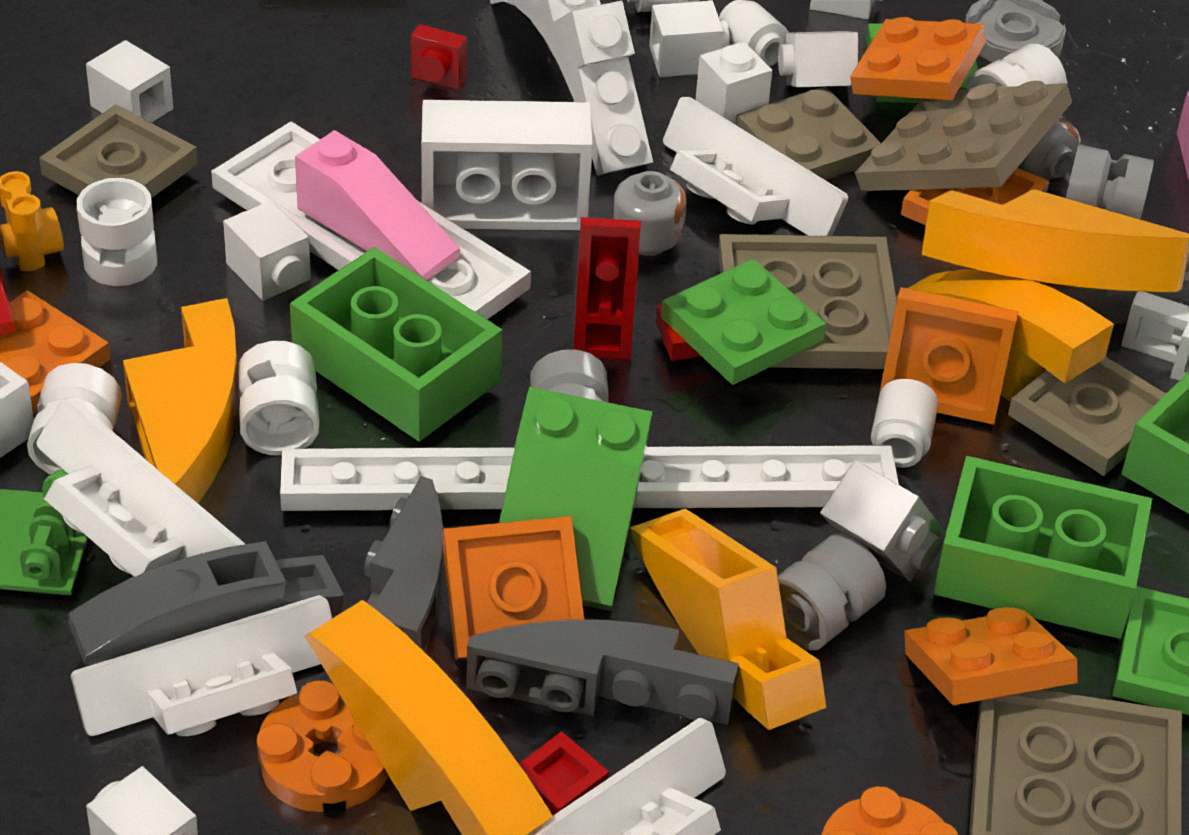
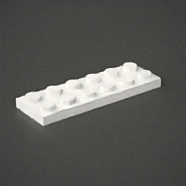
(267, 172)

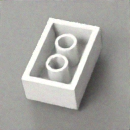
(507, 163)

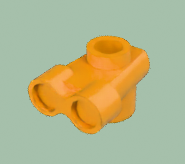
(28, 229)

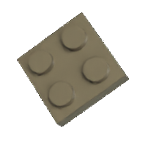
(812, 132)
(119, 147)
(1089, 414)

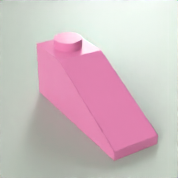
(369, 206)

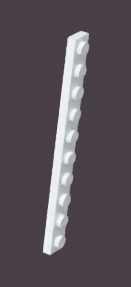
(667, 480)

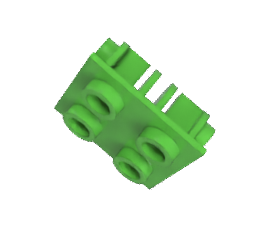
(36, 543)

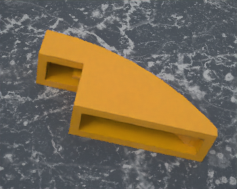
(1055, 242)
(1049, 330)
(188, 399)
(731, 612)
(425, 726)

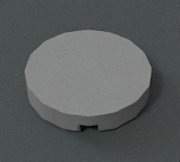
(1016, 24)

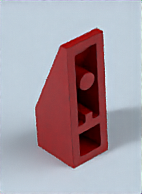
(606, 287)

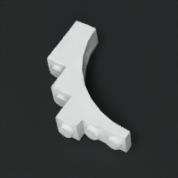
(593, 54)

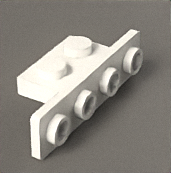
(748, 174)
(122, 497)
(204, 674)
(652, 792)

